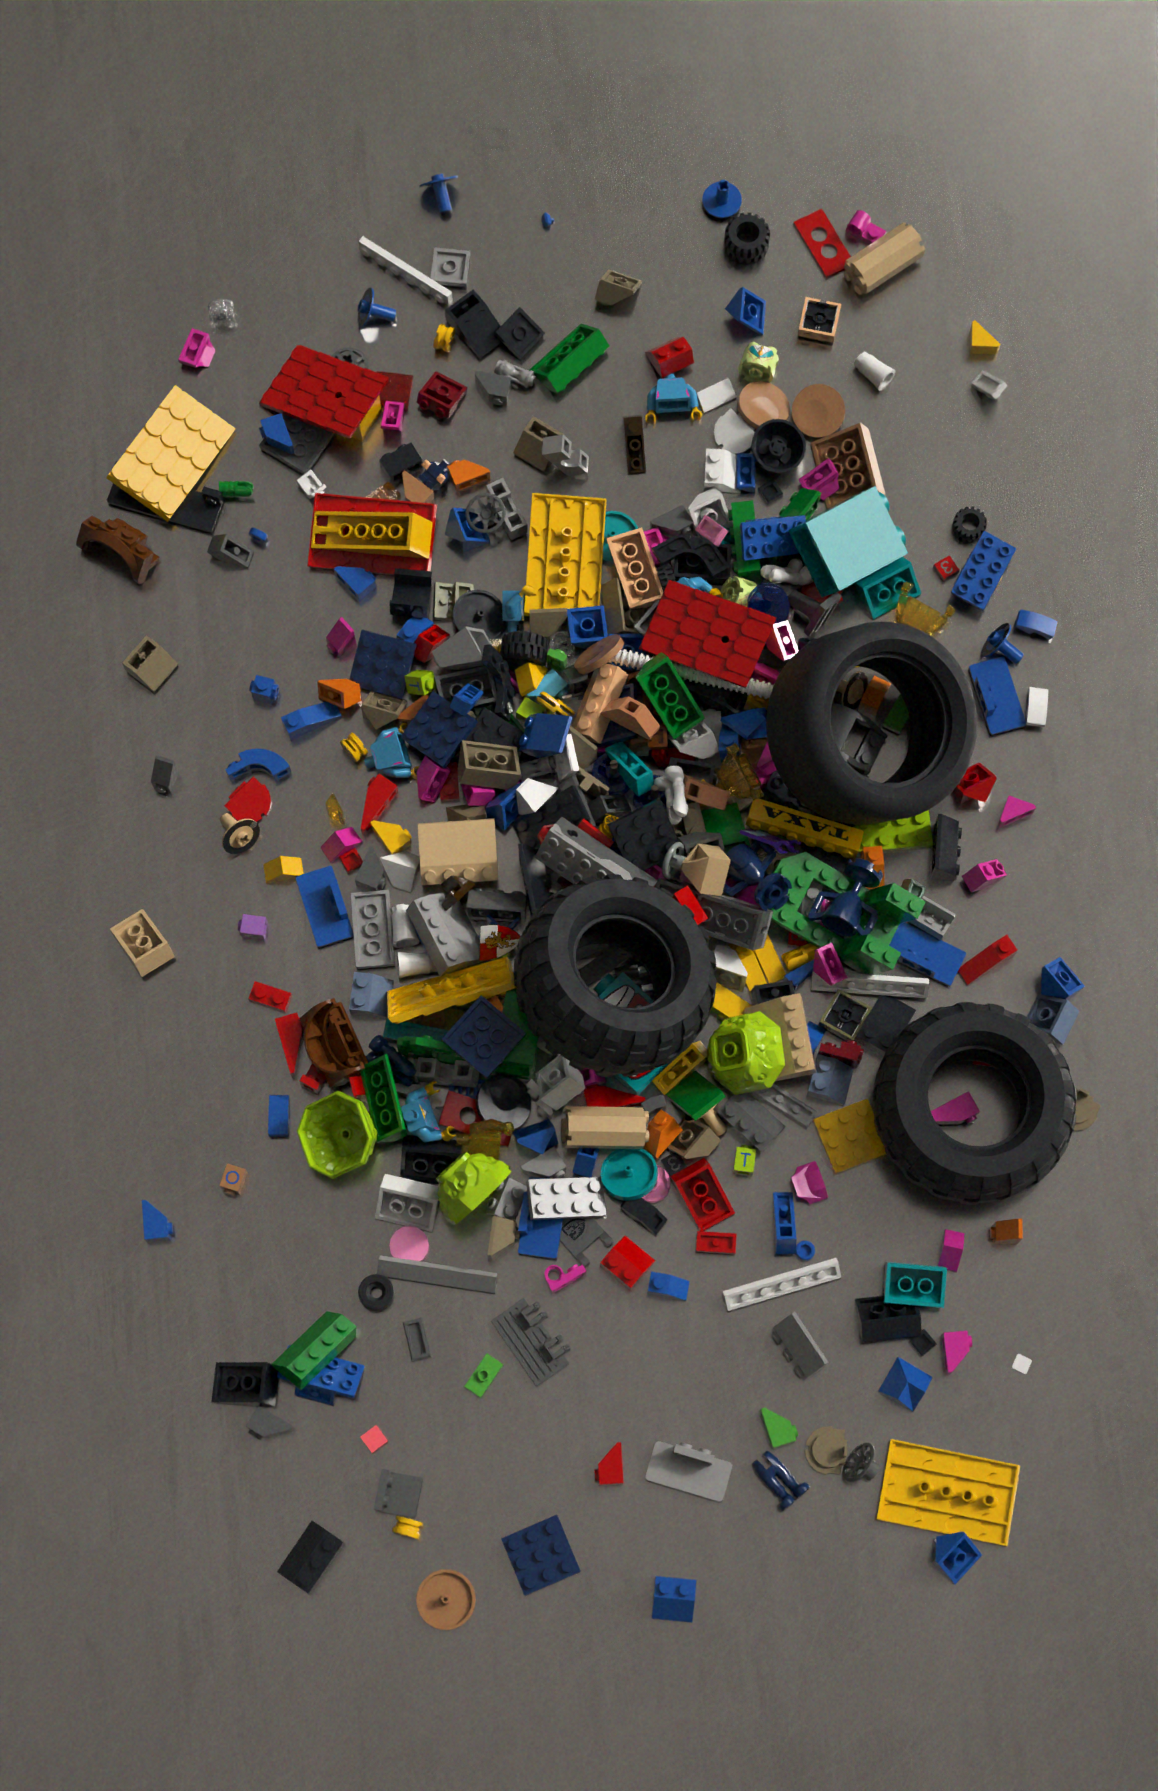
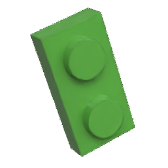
(557, 660)

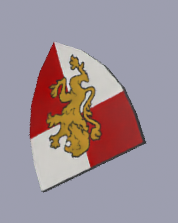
(496, 941)

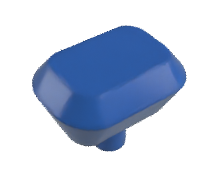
(546, 220)

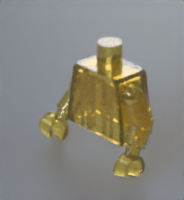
(919, 615)
(738, 775)
(485, 1137)

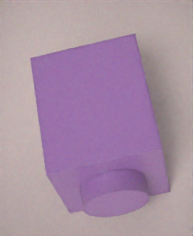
(253, 927)

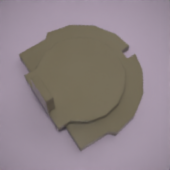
(591, 784)
(1085, 1110)
(826, 1450)

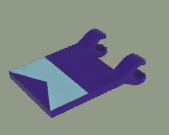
(771, 840)

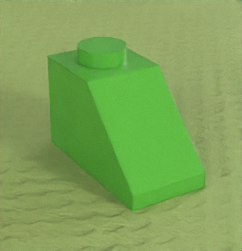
(778, 1429)

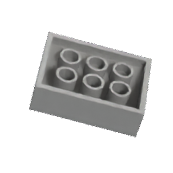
(445, 933)

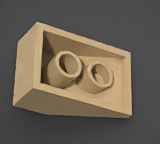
(142, 942)

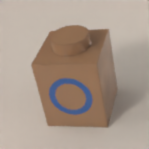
(233, 1180)

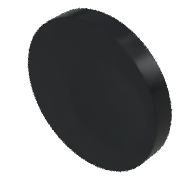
(480, 611)
(503, 1099)

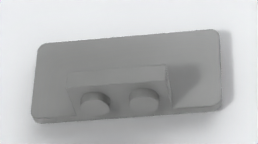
(689, 1470)

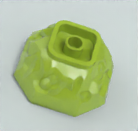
(746, 1053)
(336, 1134)
(468, 1183)

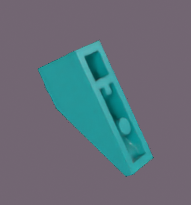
(631, 768)

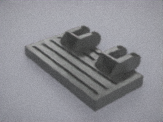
(529, 1342)

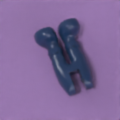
(401, 1068)
(779, 1469)

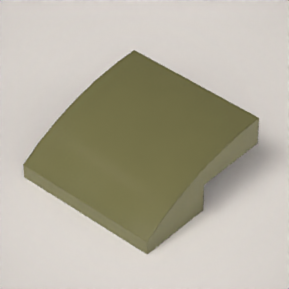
(445, 597)

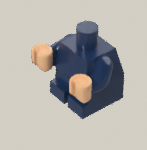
(435, 474)

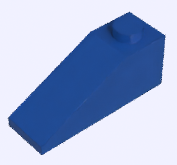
(309, 718)
(727, 738)
(784, 1223)

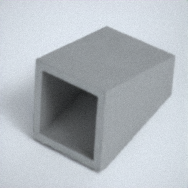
(462, 650)

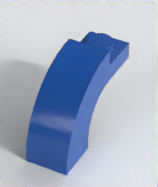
(258, 759)

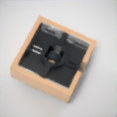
(819, 320)

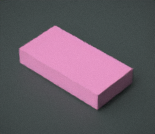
(711, 530)

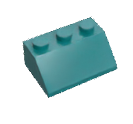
(883, 587)
(914, 1284)

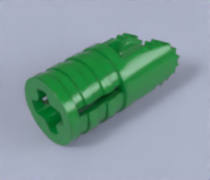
(235, 488)

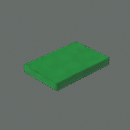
(695, 1095)

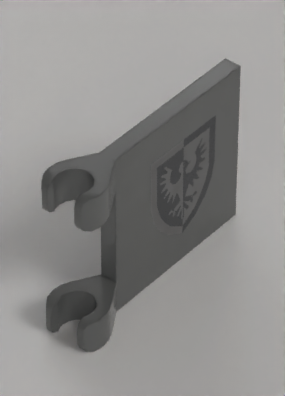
(579, 1234)

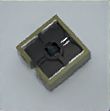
(844, 1016)

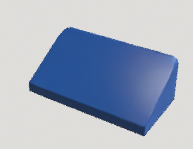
(746, 472)

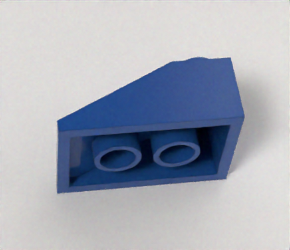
(544, 734)

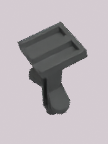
(813, 609)

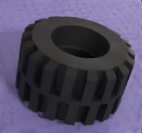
(751, 225)
(524, 647)

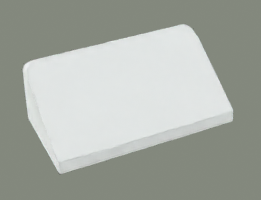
(716, 395)

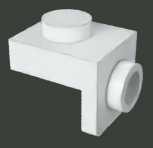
(310, 484)

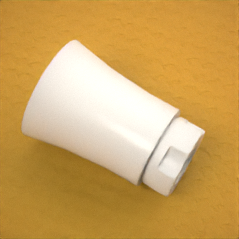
(874, 370)
(403, 929)
(414, 964)

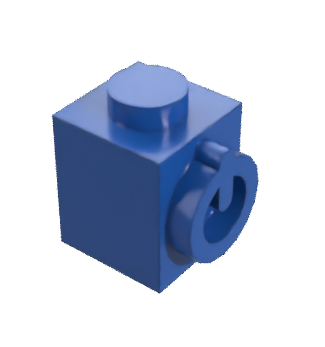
(264, 689)

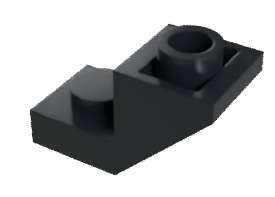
(645, 1213)

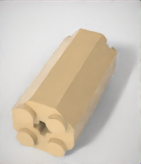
(884, 258)
(604, 1127)

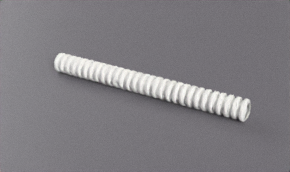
(638, 660)

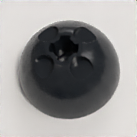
(782, 438)

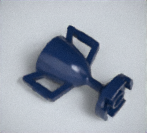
(749, 870)
(846, 909)

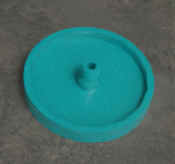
(615, 524)
(629, 1173)

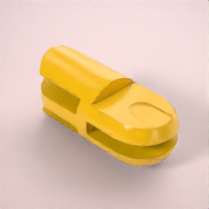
(551, 709)
(799, 956)

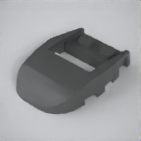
(841, 722)

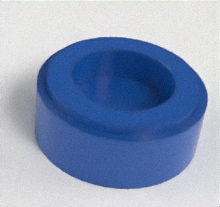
(258, 535)
(805, 1250)

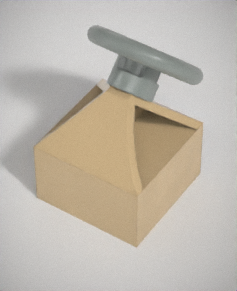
(704, 867)

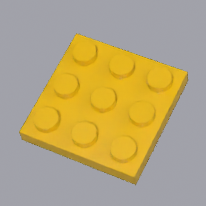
(850, 1136)

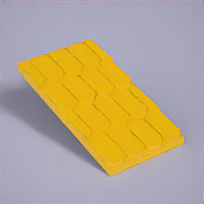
(171, 453)
(565, 551)
(450, 990)
(948, 1492)

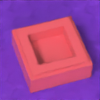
(374, 1439)

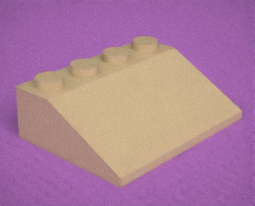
(457, 850)
(790, 1016)

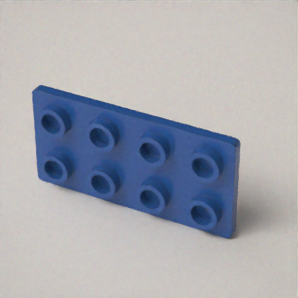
(768, 537)
(983, 570)
(997, 695)
(324, 906)
(927, 953)
(538, 1236)
(336, 1378)

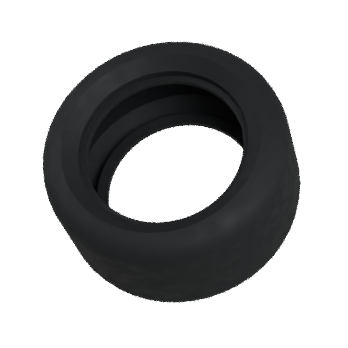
(939, 712)

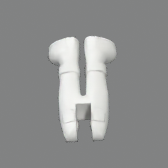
(792, 574)
(674, 793)

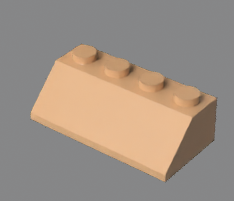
(635, 568)
(603, 687)

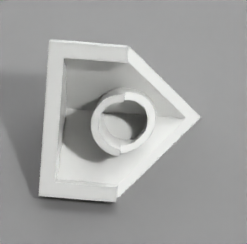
(533, 795)
(401, 869)

